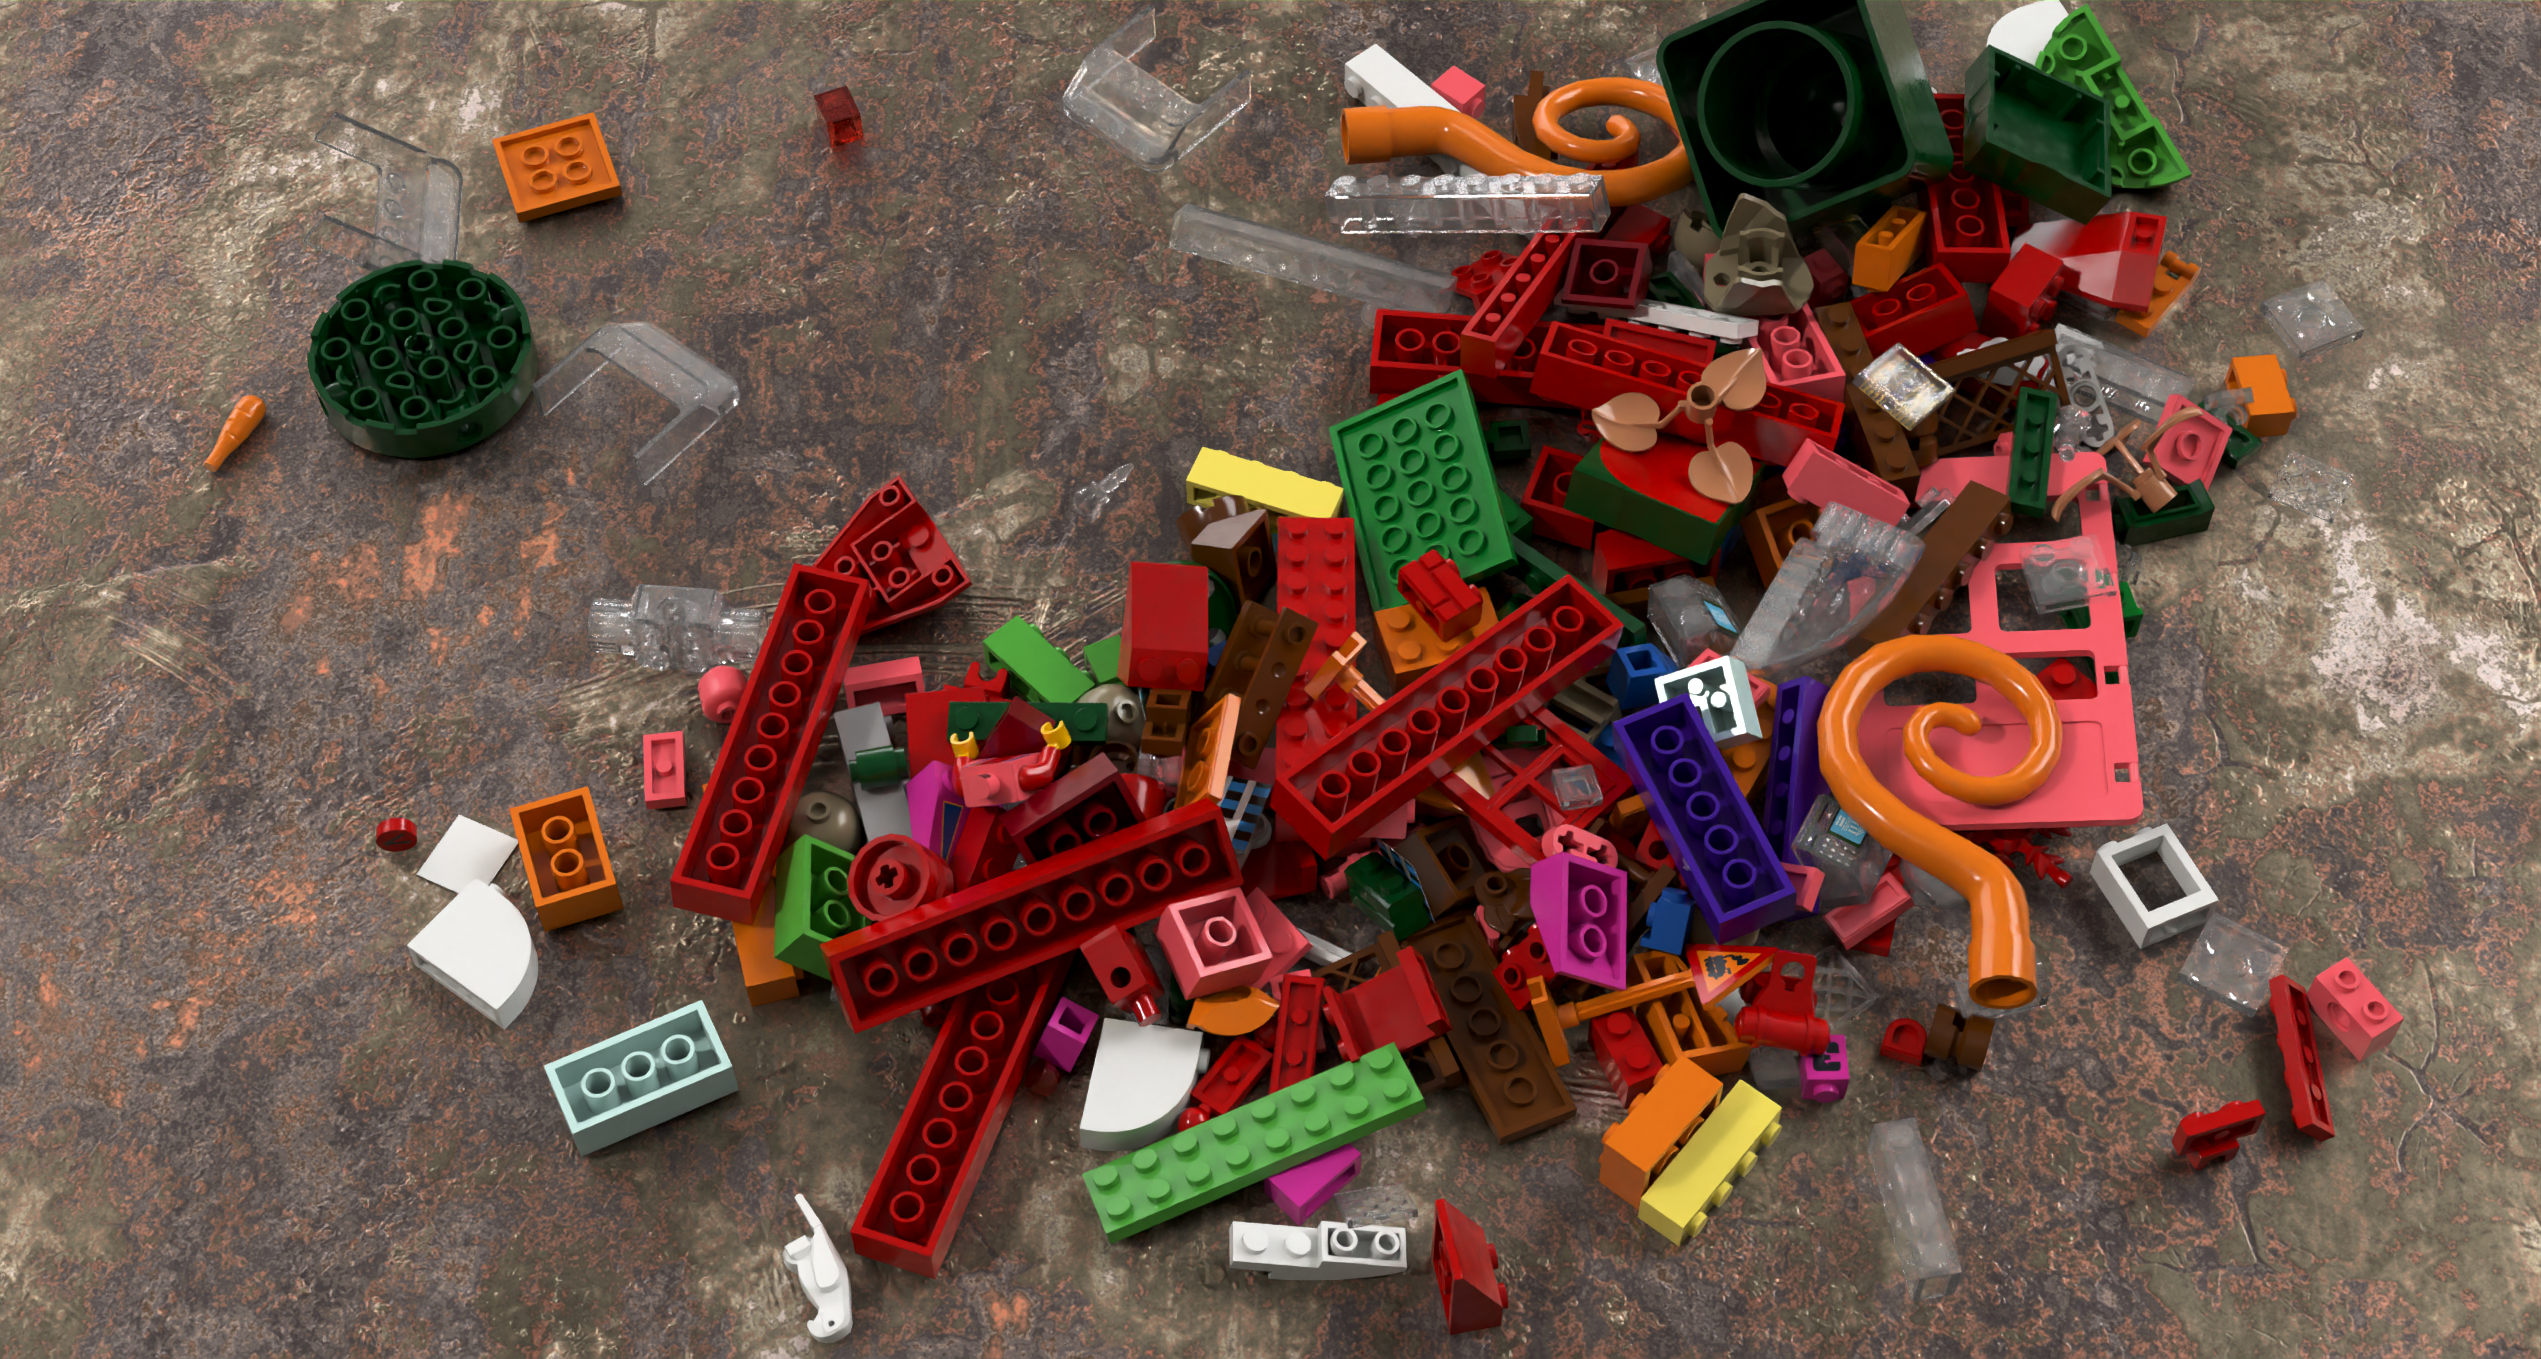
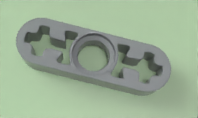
(2087, 368)

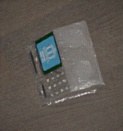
(1691, 619)
(1841, 851)

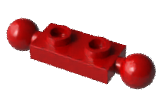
(1231, 1076)

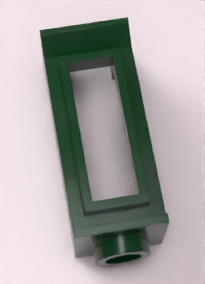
(2183, 515)

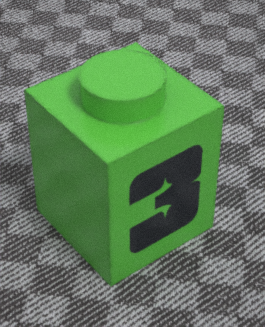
(1102, 661)

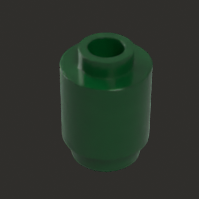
(878, 767)

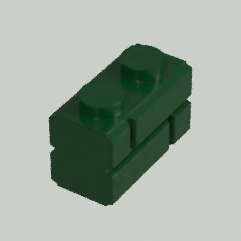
(1386, 895)

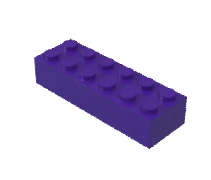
(1704, 819)

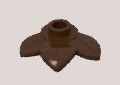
(1507, 903)

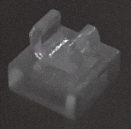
(2231, 401)

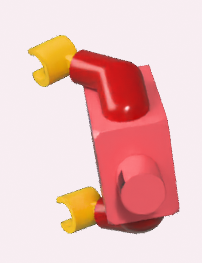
(1006, 777)

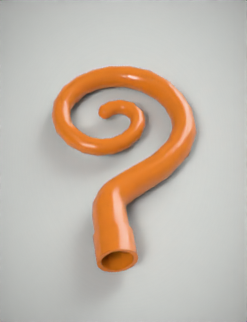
(1385, 133)
(2000, 945)

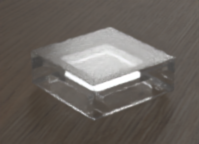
(1576, 787)

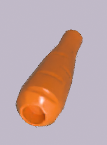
(237, 428)

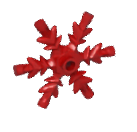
(2009, 841)

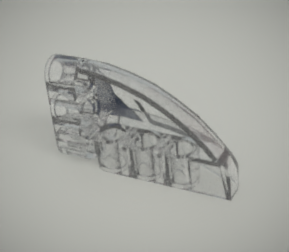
(1827, 590)

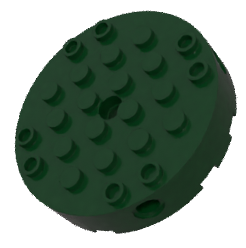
(423, 358)

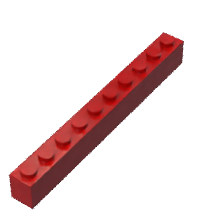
(1524, 294)

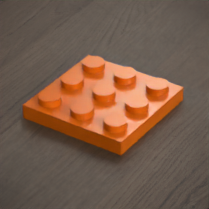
(556, 167)

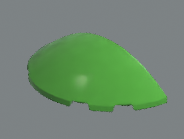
(2138, 143)

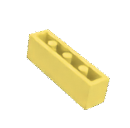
(1264, 487)
(1710, 1163)

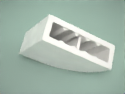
(2027, 29)
(481, 952)
(1140, 1084)

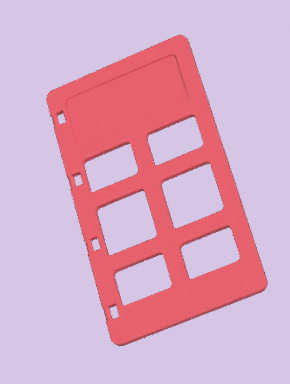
(2095, 731)

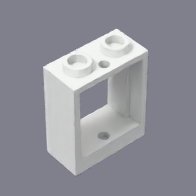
(2166, 920)

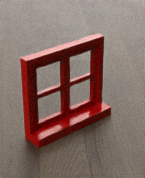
(1562, 746)

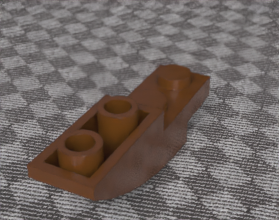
(1523, 111)
(1167, 721)

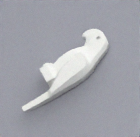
(821, 1278)

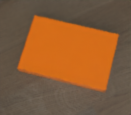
(1208, 753)

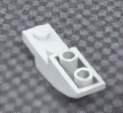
(1319, 1252)

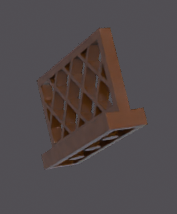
(1991, 359)
(1436, 1051)

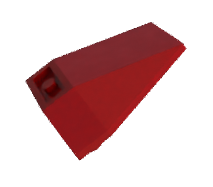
(2105, 260)
(899, 553)

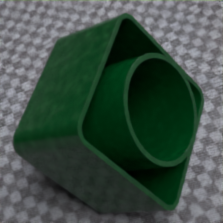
(1804, 108)

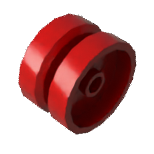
(896, 876)

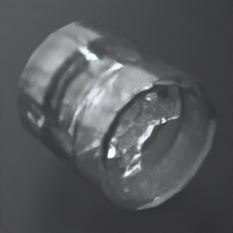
(1168, 773)

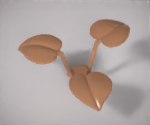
(1717, 474)
(2150, 485)

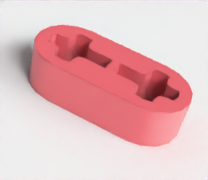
(1582, 842)

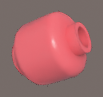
(721, 693)

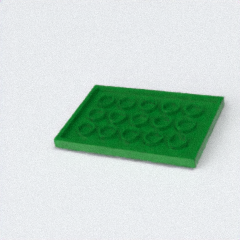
(1422, 483)

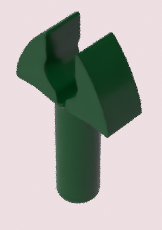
(1520, 737)

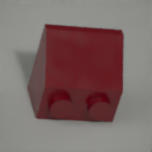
(1607, 274)

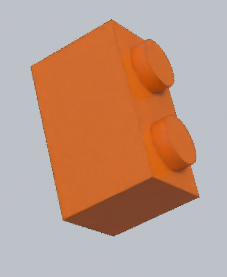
(2272, 404)

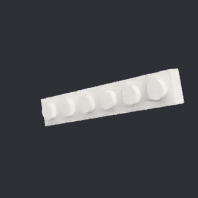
(1676, 317)

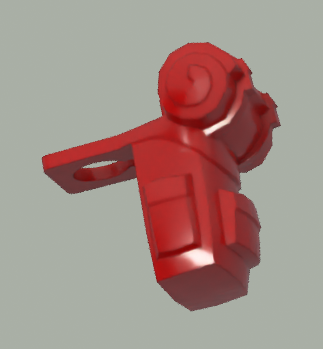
(1782, 1009)

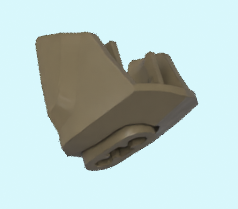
(1756, 264)

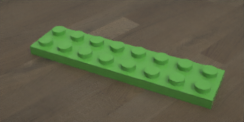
(1253, 1142)

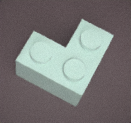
(1719, 695)

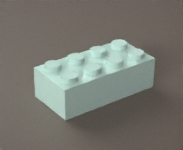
(641, 1078)

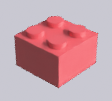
(1212, 943)

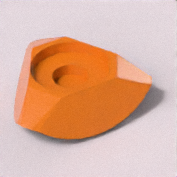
(1232, 1011)

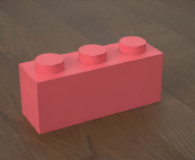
(1826, 477)

